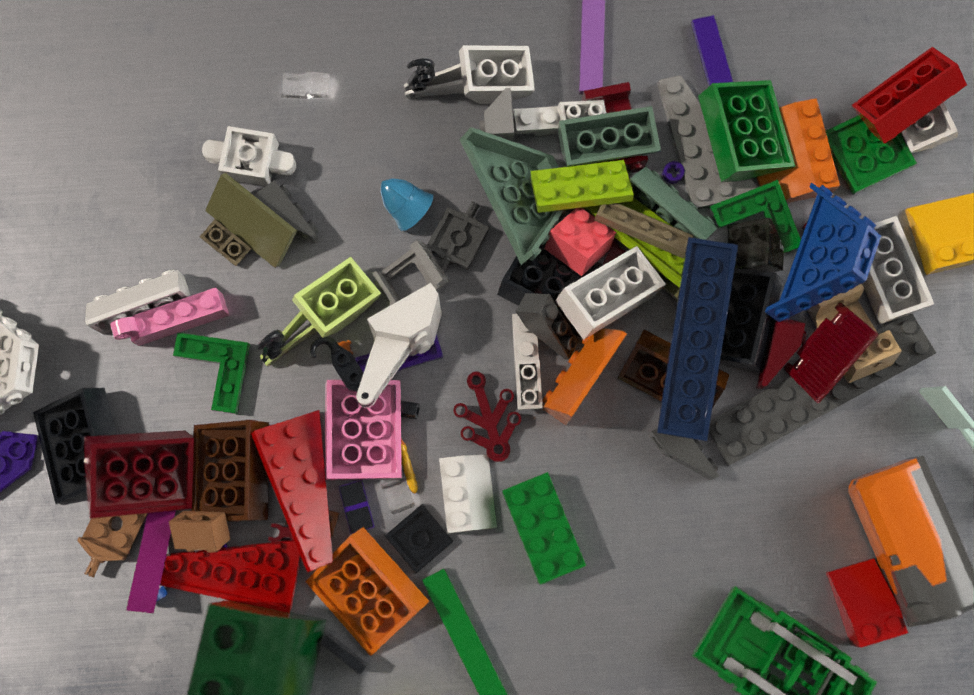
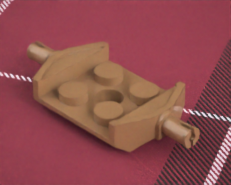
(109, 545)

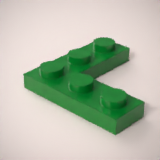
(765, 198)
(232, 359)

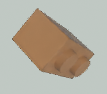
(199, 531)

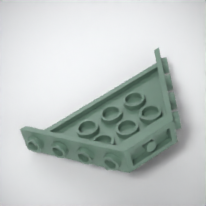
(505, 177)

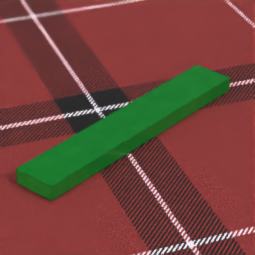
(463, 634)

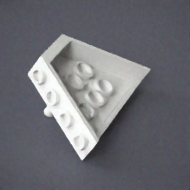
(17, 363)

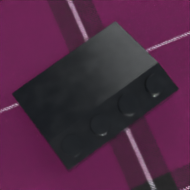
(541, 276)
(747, 324)
(62, 438)

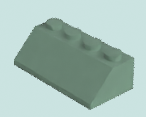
(608, 136)
(668, 205)

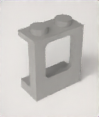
(424, 261)

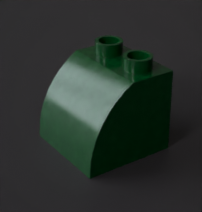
(256, 651)

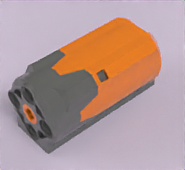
(915, 541)

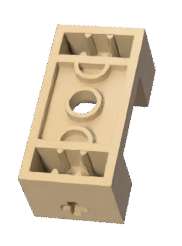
(882, 350)

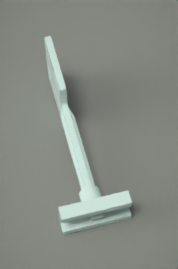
(949, 411)

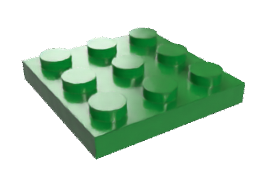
(863, 157)

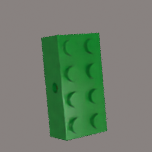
(543, 528)

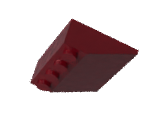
(138, 473)

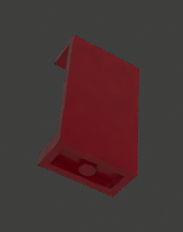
(617, 99)

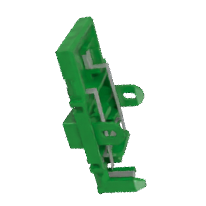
(748, 637)

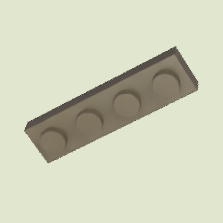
(643, 228)

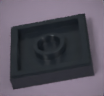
(419, 538)

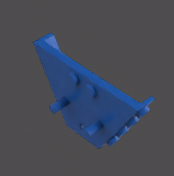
(830, 256)

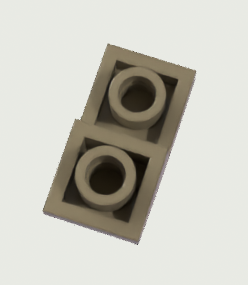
(225, 242)

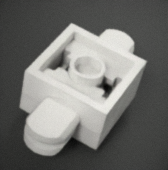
(249, 156)

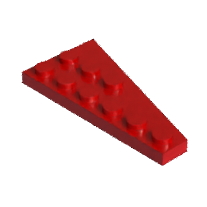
(297, 473)
(245, 574)

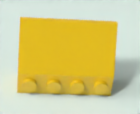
(944, 233)

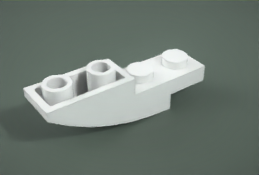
(545, 120)
(526, 366)

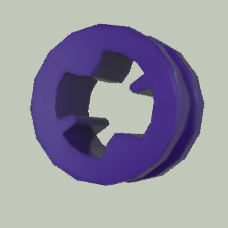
(678, 167)

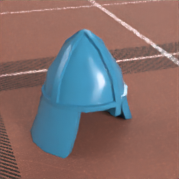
(405, 202)

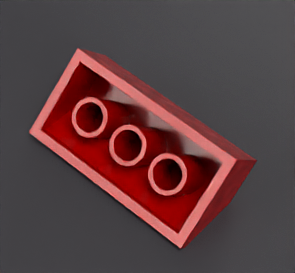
(910, 94)

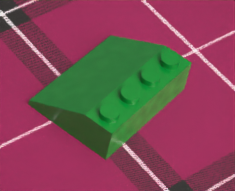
(745, 129)

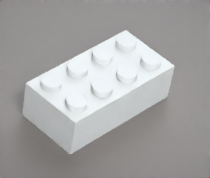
(894, 279)
(609, 292)

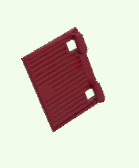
(830, 352)

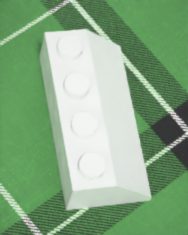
(136, 299)

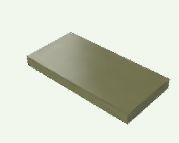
(250, 220)

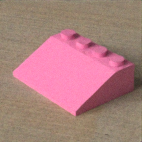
(359, 439)

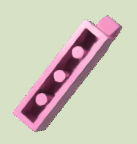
(171, 318)

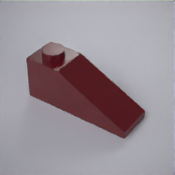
(783, 343)

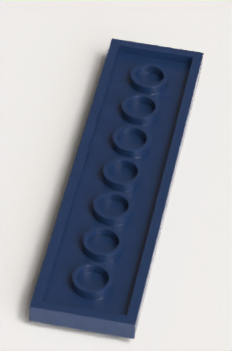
(697, 339)

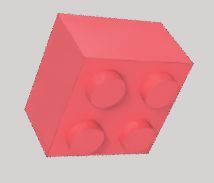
(580, 240)

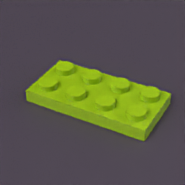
(581, 186)

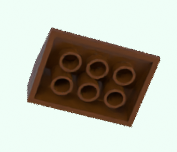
(229, 471)

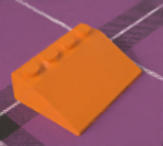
(809, 150)
(582, 374)
(367, 591)

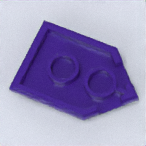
(16, 456)

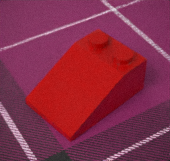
(866, 604)

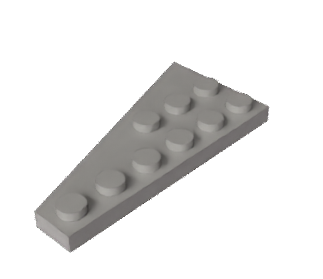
(694, 146)

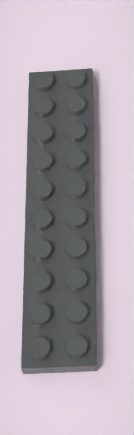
(790, 406)

